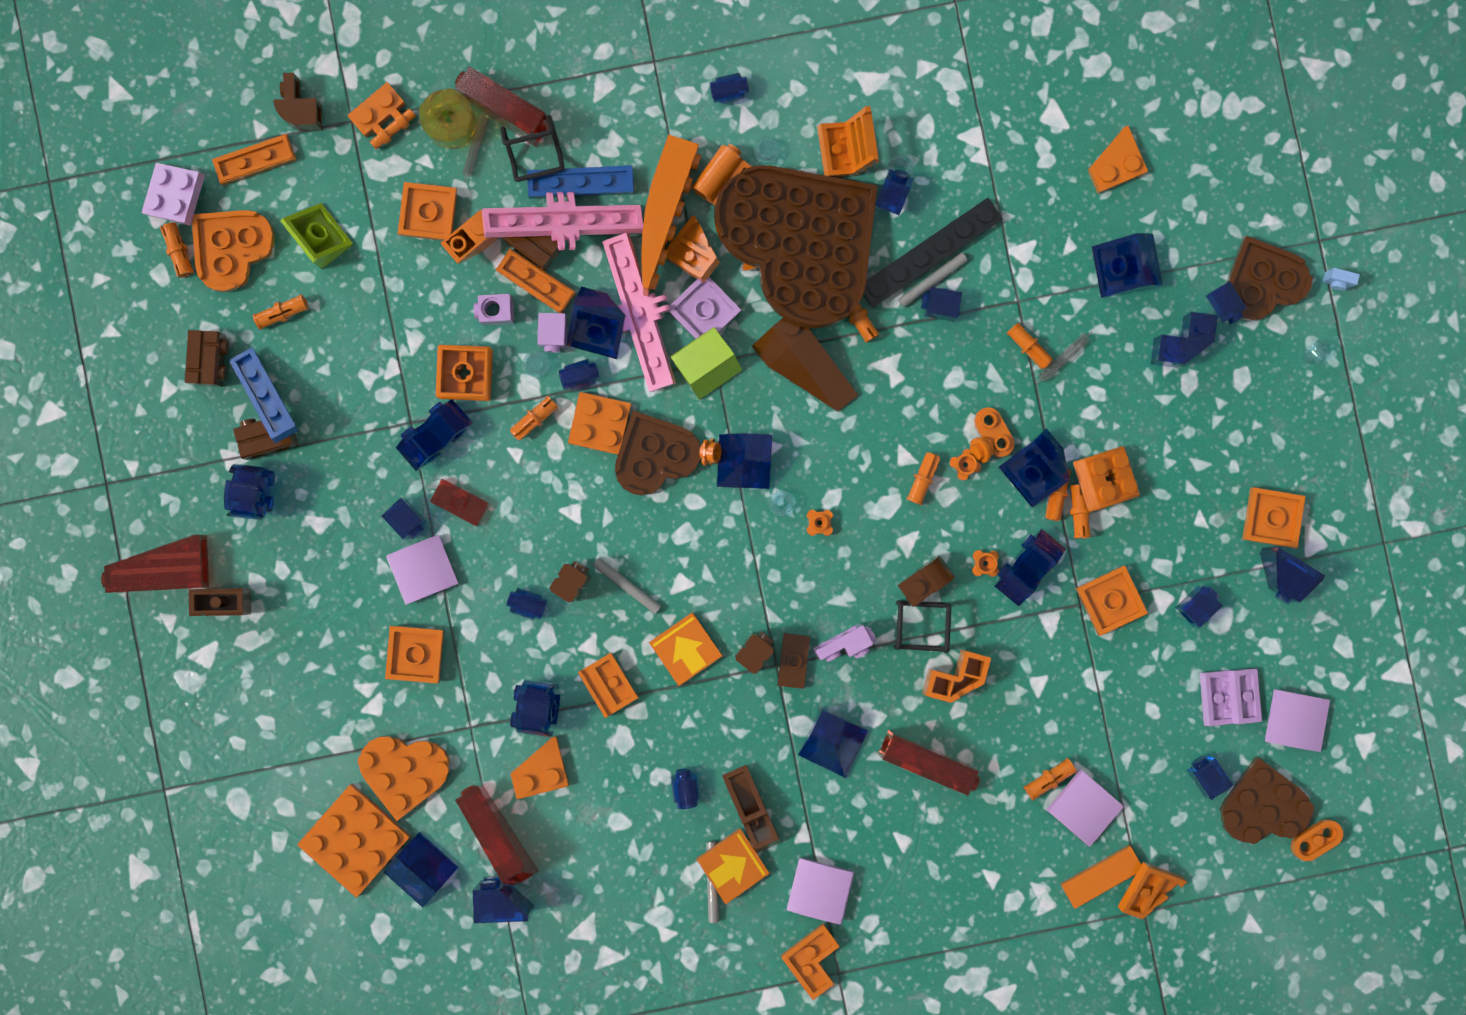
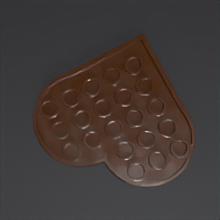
(804, 236)

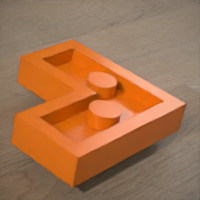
(804, 960)

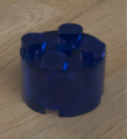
(249, 492)
(535, 708)

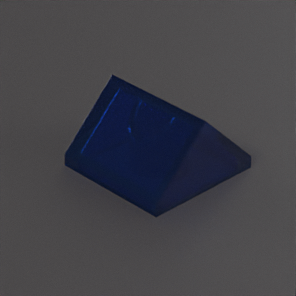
(421, 869)

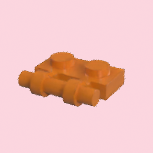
(376, 111)

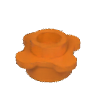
(710, 452)
(963, 472)
(825, 517)
(991, 557)

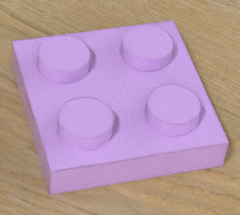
(173, 194)
(703, 307)

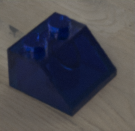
(1127, 265)
(499, 902)

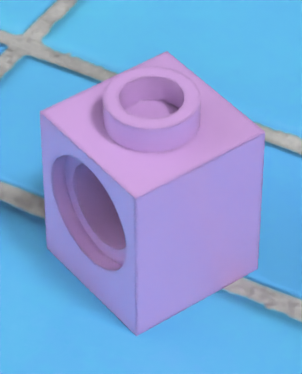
(505, 315)
(552, 332)

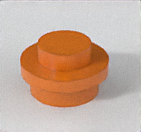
(981, 449)

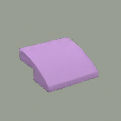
(422, 569)
(1230, 697)
(1297, 720)
(1085, 808)
(820, 891)

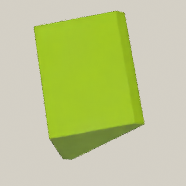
(317, 234)
(706, 363)

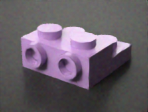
(853, 642)

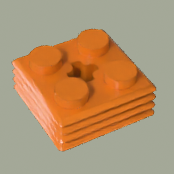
(452, 360)
(1092, 479)

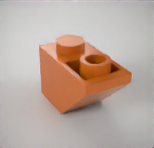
(468, 239)

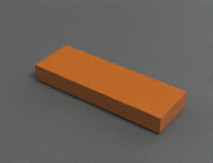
(254, 159)
(535, 281)
(1101, 876)

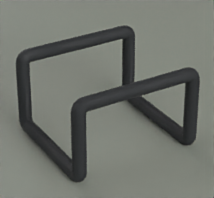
(552, 131)
(899, 645)

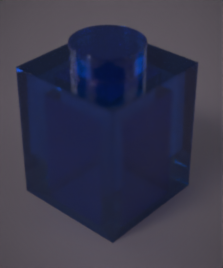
(894, 191)
(1226, 303)
(941, 304)
(404, 519)
(1199, 605)
(1209, 776)

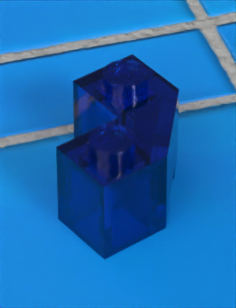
(1196, 335)
(426, 441)
(1029, 566)

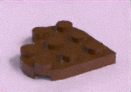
(1267, 278)
(653, 453)
(1264, 804)

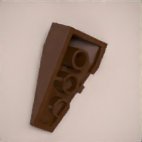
(804, 362)

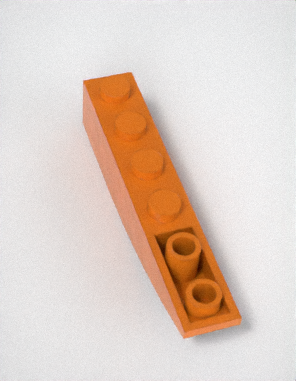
(665, 204)

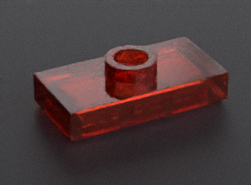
(459, 502)

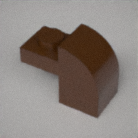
(298, 112)
(926, 580)

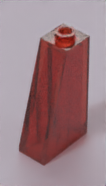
(501, 104)
(167, 567)
(928, 763)
(496, 836)

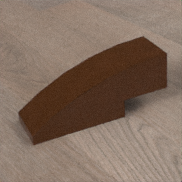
(751, 809)

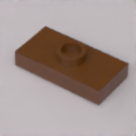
(793, 660)

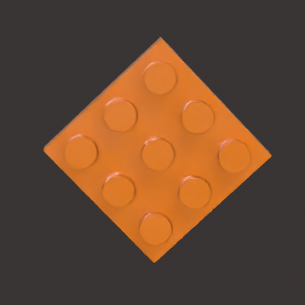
(354, 840)

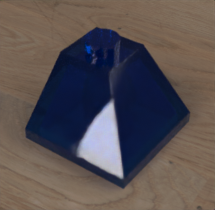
(596, 323)
(745, 461)
(1037, 468)
(1288, 575)
(833, 742)

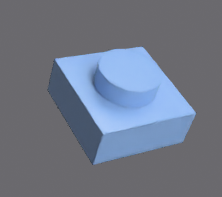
(1340, 279)

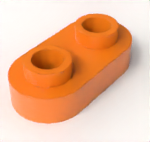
(993, 432)
(1316, 842)

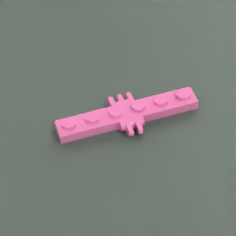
(562, 220)
(640, 312)

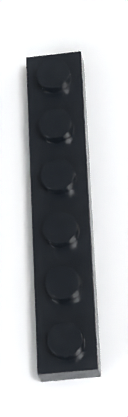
(931, 252)

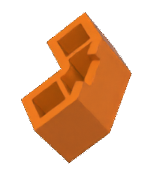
(969, 675)

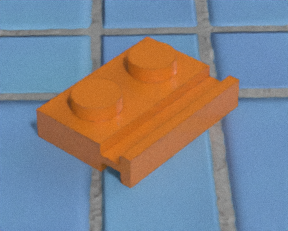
(608, 685)

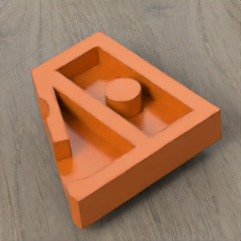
(1117, 163)
(693, 251)
(541, 771)
(1148, 890)

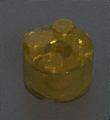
(444, 104)

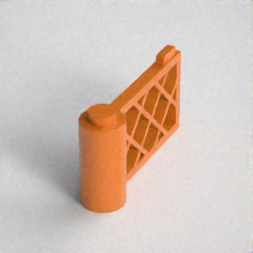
(722, 167)

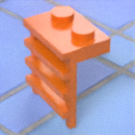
(848, 145)

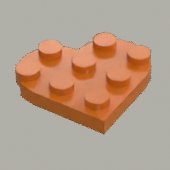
(229, 245)
(403, 772)

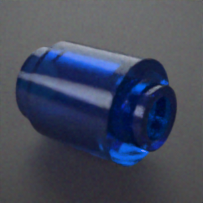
(729, 88)
(579, 375)
(526, 604)
(685, 788)

